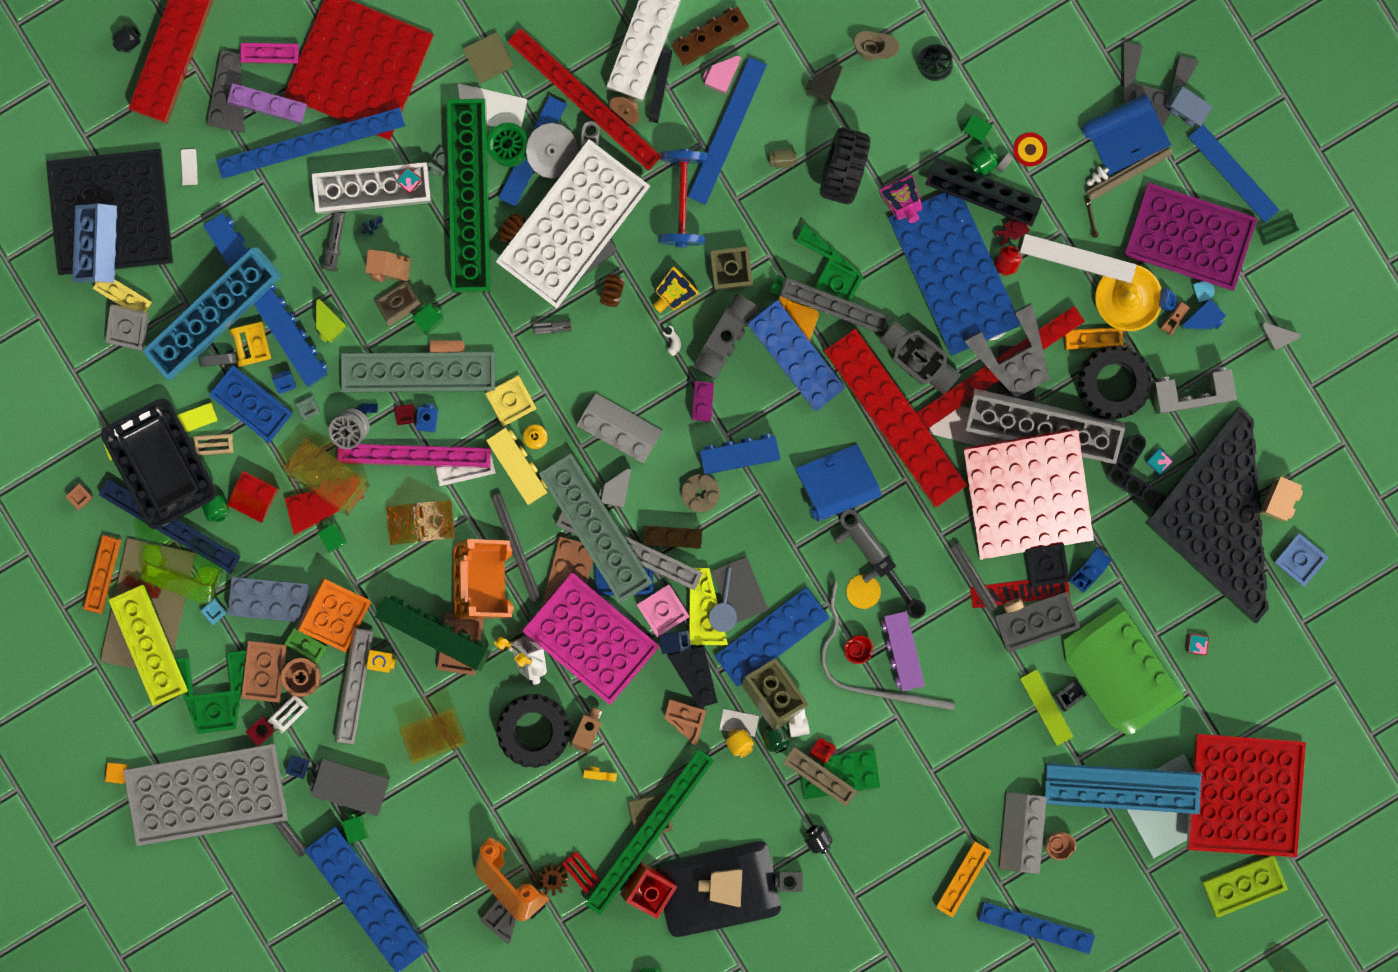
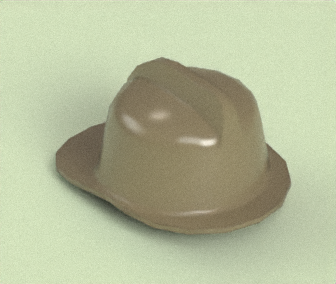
(875, 45)

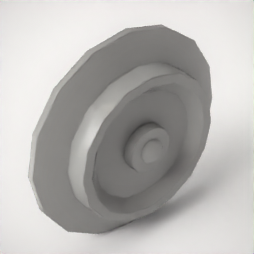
(551, 150)

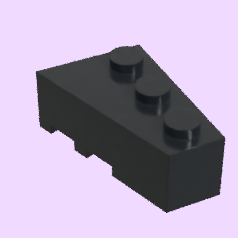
(696, 675)

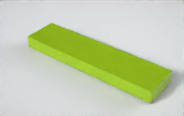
(1046, 707)

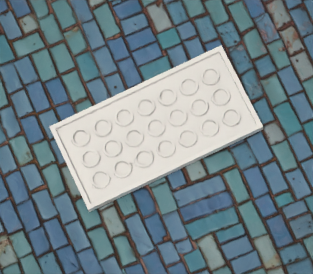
(573, 224)

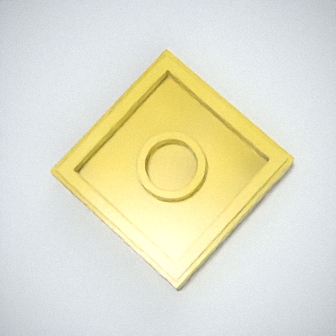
(510, 401)

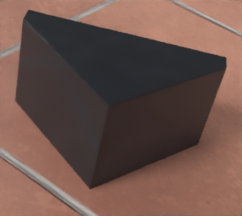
(1069, 695)

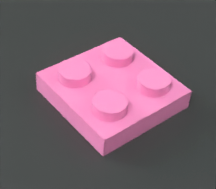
(663, 610)

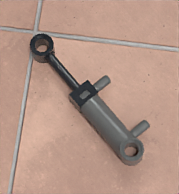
(877, 557)

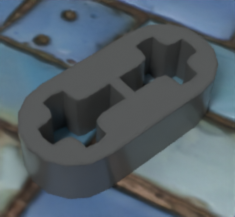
(216, 360)

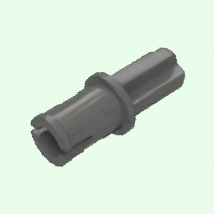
(552, 326)

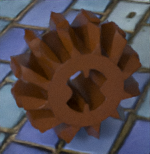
(511, 227)
(612, 290)
(559, 880)

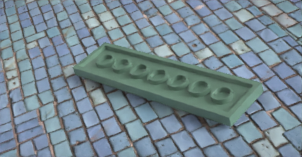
(418, 372)
(595, 528)

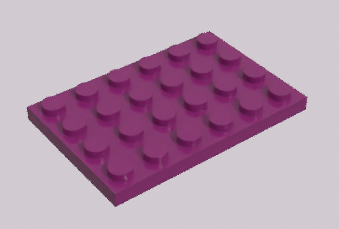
(1190, 236)

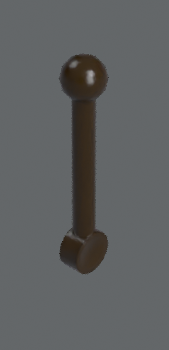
(1094, 233)

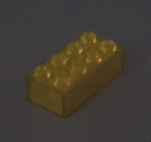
(326, 477)

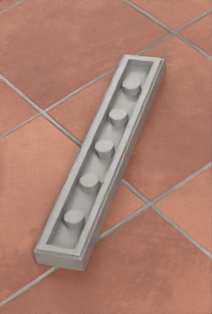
(353, 686)

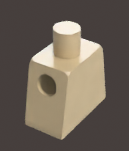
(724, 886)

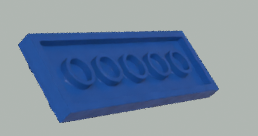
(795, 355)
(772, 636)

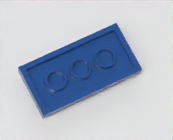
(251, 404)

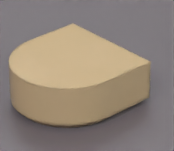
(1013, 605)

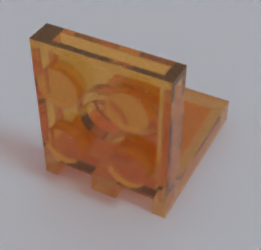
(420, 522)

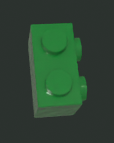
(428, 318)

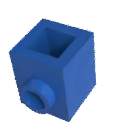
(427, 418)

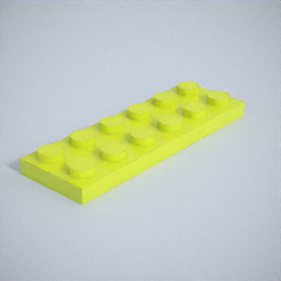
(148, 645)

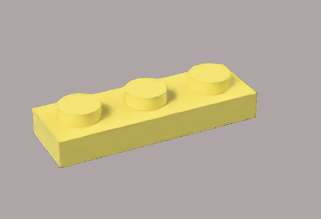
(123, 295)

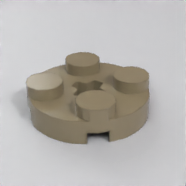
(705, 483)

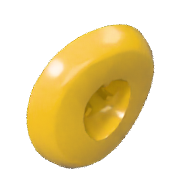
(1129, 305)

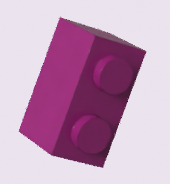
(703, 401)

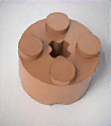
(295, 686)

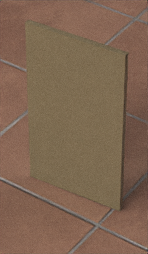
(167, 607)

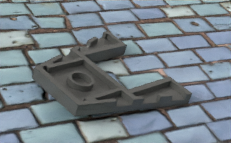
(1158, 97)
(1022, 370)

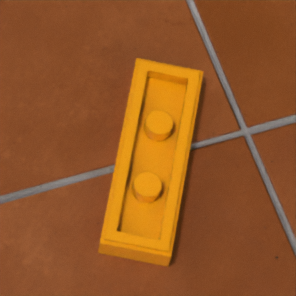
(1093, 338)

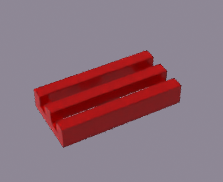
(572, 873)

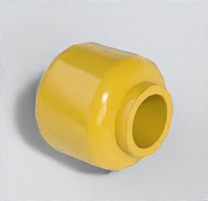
(530, 442)
(739, 742)

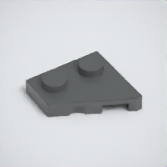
(499, 921)

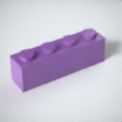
(266, 104)
(904, 651)

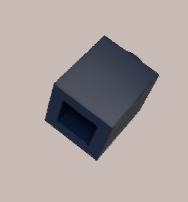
(674, 642)

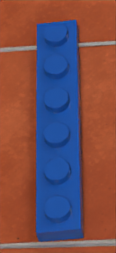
(1036, 927)

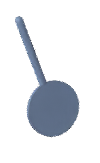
(723, 616)

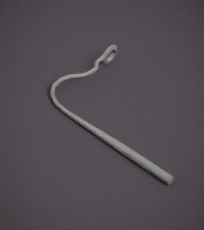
(895, 696)

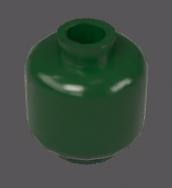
(777, 740)

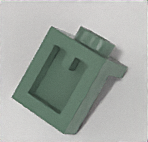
(439, 163)

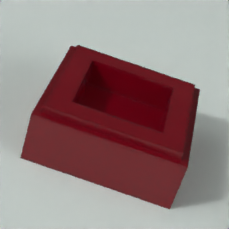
(405, 414)

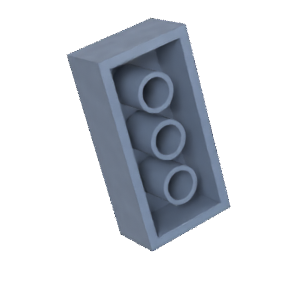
(268, 599)

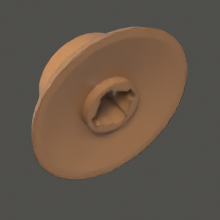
(625, 109)

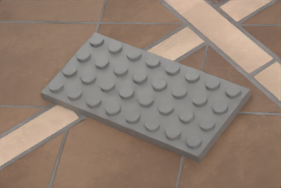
(205, 794)

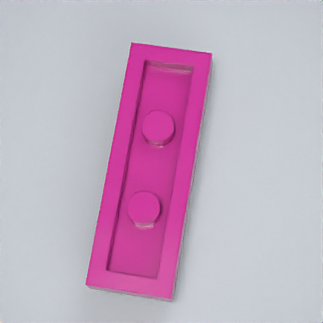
(269, 53)

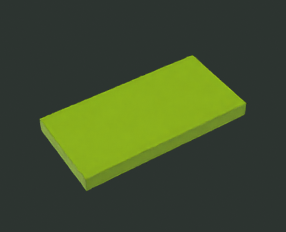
(1244, 885)

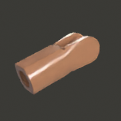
(1176, 315)
(446, 346)

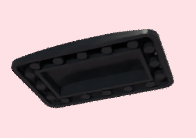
(158, 463)
(694, 913)

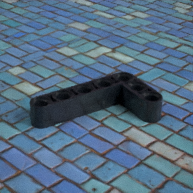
(1126, 476)

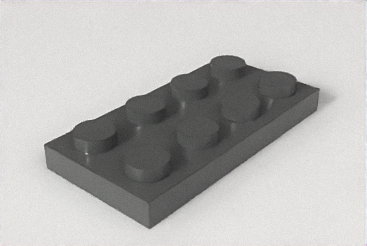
(1037, 622)

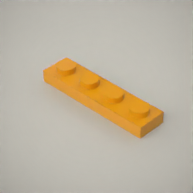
(963, 879)

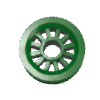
(493, 138)

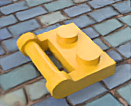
(257, 344)

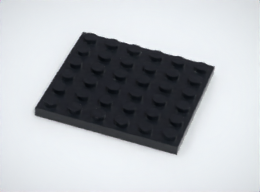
(121, 179)

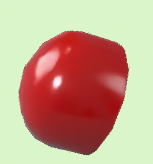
(858, 649)

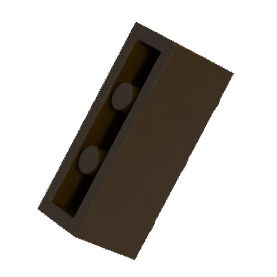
(673, 537)

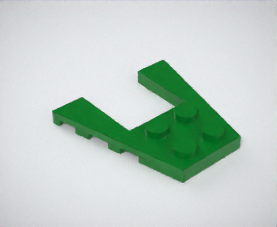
(838, 276)
(215, 710)

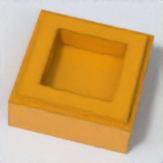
(115, 773)

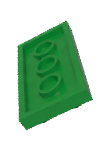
(853, 768)

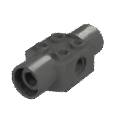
(715, 350)
(920, 357)

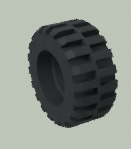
(845, 165)
(1140, 382)
(533, 704)

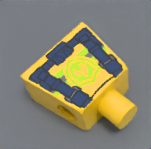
(674, 291)

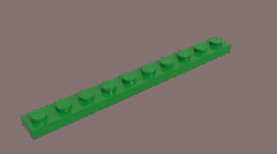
(649, 832)

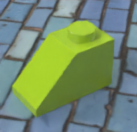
(328, 323)

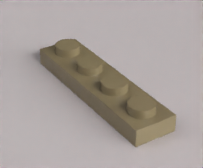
(820, 776)

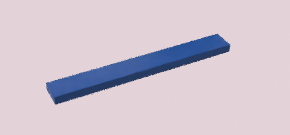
(727, 130)

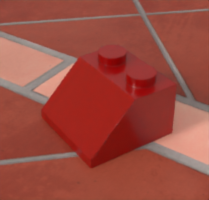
(253, 496)
(648, 890)

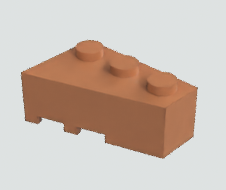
(386, 265)

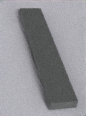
(834, 306)

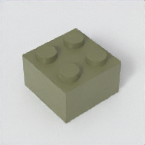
(731, 268)

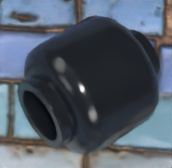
(126, 38)
(818, 839)

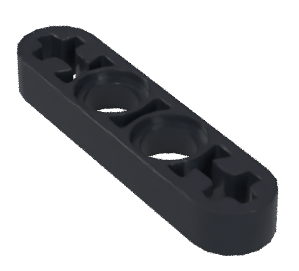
(660, 86)

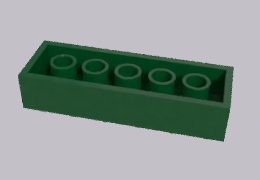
(430, 632)

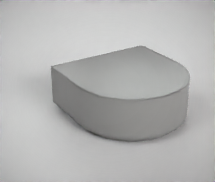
(1004, 163)

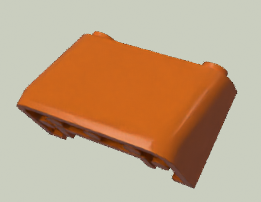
(480, 579)
(520, 902)

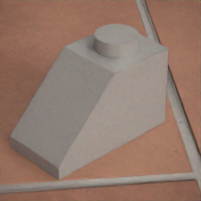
(616, 489)

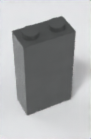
(349, 786)

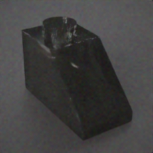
(823, 84)

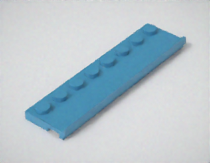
(1123, 788)

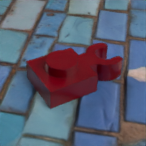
(1014, 230)

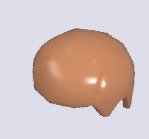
(1060, 845)

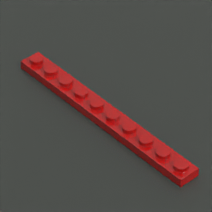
(584, 99)
(985, 378)

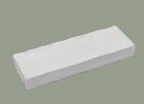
(451, 475)

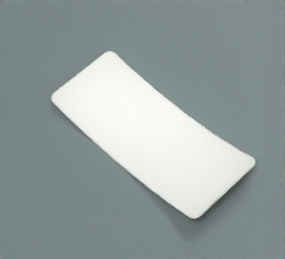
(189, 167)

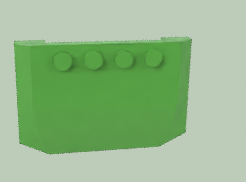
(1120, 671)

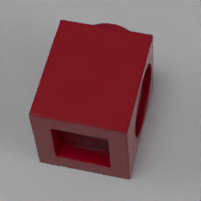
(253, 732)

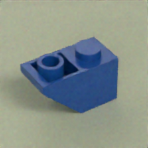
(1090, 570)

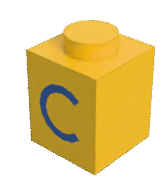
(381, 661)

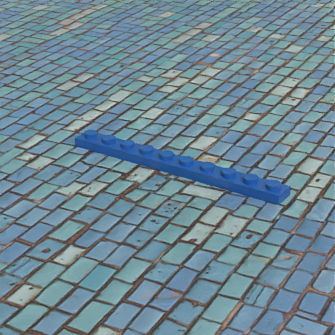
(311, 143)

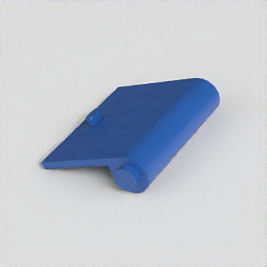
(1126, 130)
(840, 485)

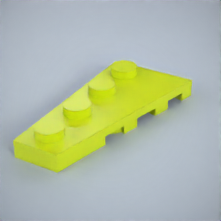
(701, 603)

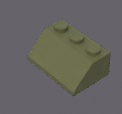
(774, 694)

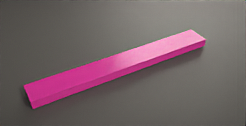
(416, 455)

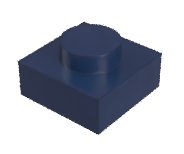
(297, 766)

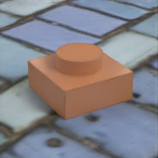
(79, 497)

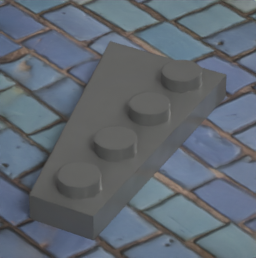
(220, 113)

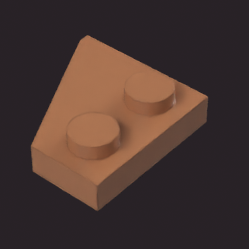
(686, 718)

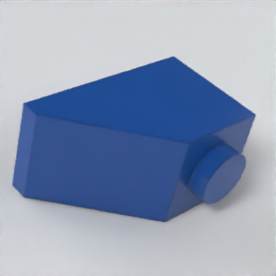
(1205, 318)

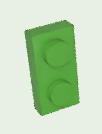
(306, 645)

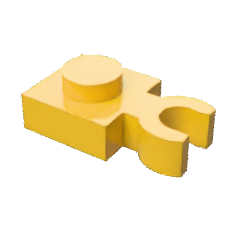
(595, 773)

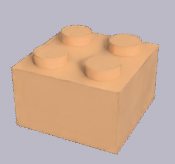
(1281, 499)

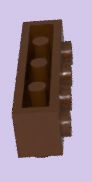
(710, 37)

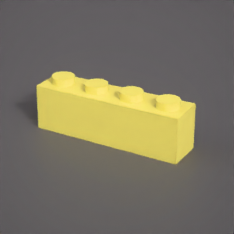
(517, 466)

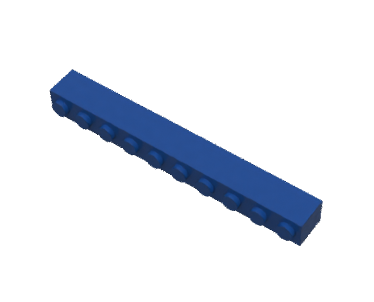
(270, 306)

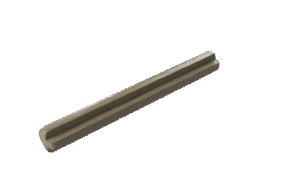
(1128, 173)

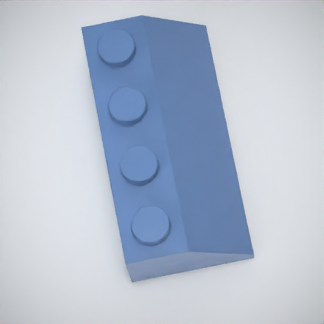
(94, 243)

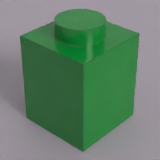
(976, 128)
(331, 537)
(354, 828)

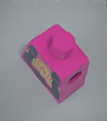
(902, 199)

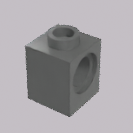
(798, 883)

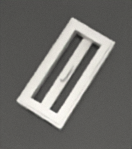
(277, 724)

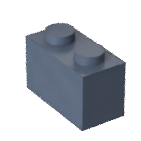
(1188, 106)

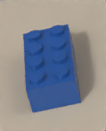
(739, 455)

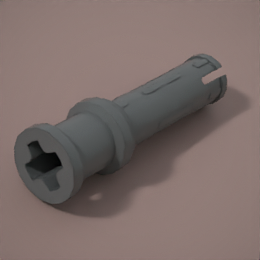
(330, 251)

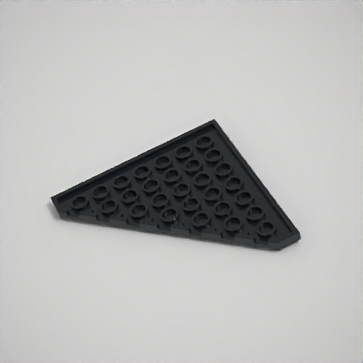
(1215, 517)

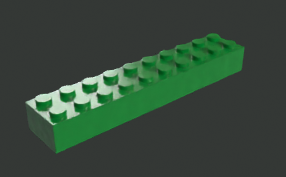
(468, 196)

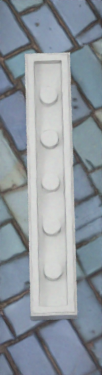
(1078, 258)

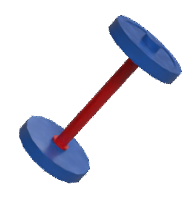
(682, 157)

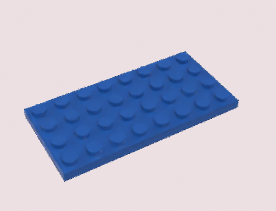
(955, 272)

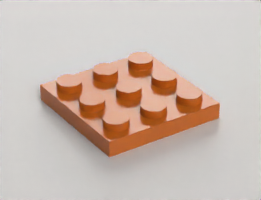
(333, 614)

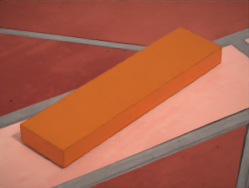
(102, 574)

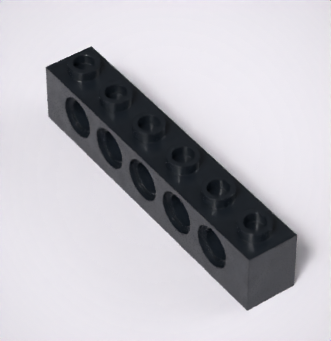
(983, 192)

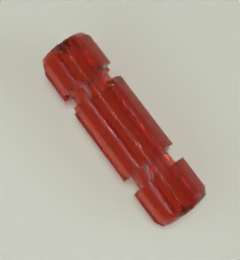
(131, 582)

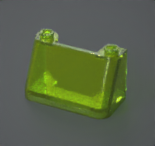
(200, 589)

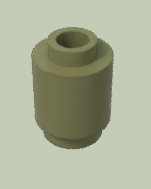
(783, 158)

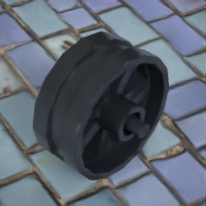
(935, 62)

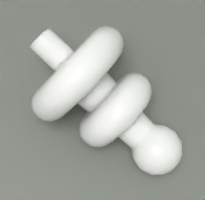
(1097, 176)

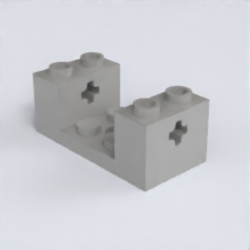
(1221, 391)

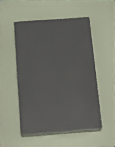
(743, 589)

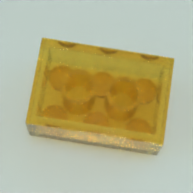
(433, 735)

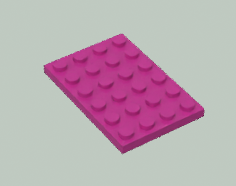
(590, 638)

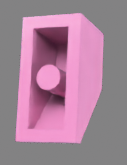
(721, 74)

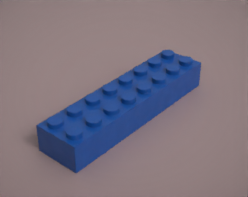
(367, 899)

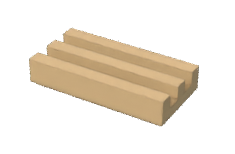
(229, 443)

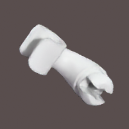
(676, 343)

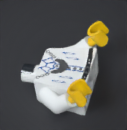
(528, 657)

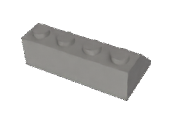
(619, 428)
(1022, 832)

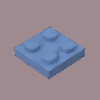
(1301, 559)

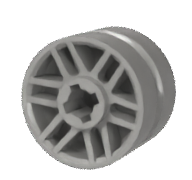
(349, 428)

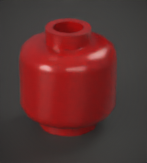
(1008, 260)

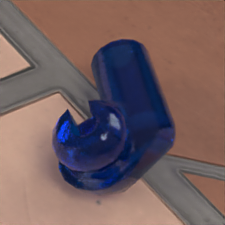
(368, 408)

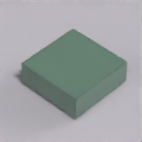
(308, 408)

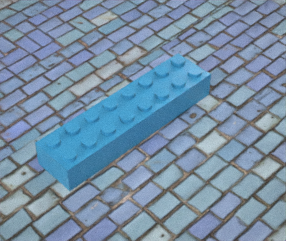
(212, 313)

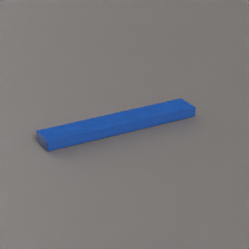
(522, 173)
(1233, 173)

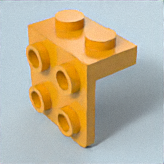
(801, 315)

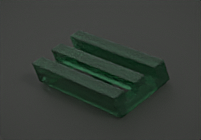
(1292, 223)

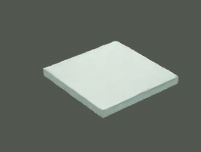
(1163, 829)

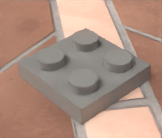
(127, 327)

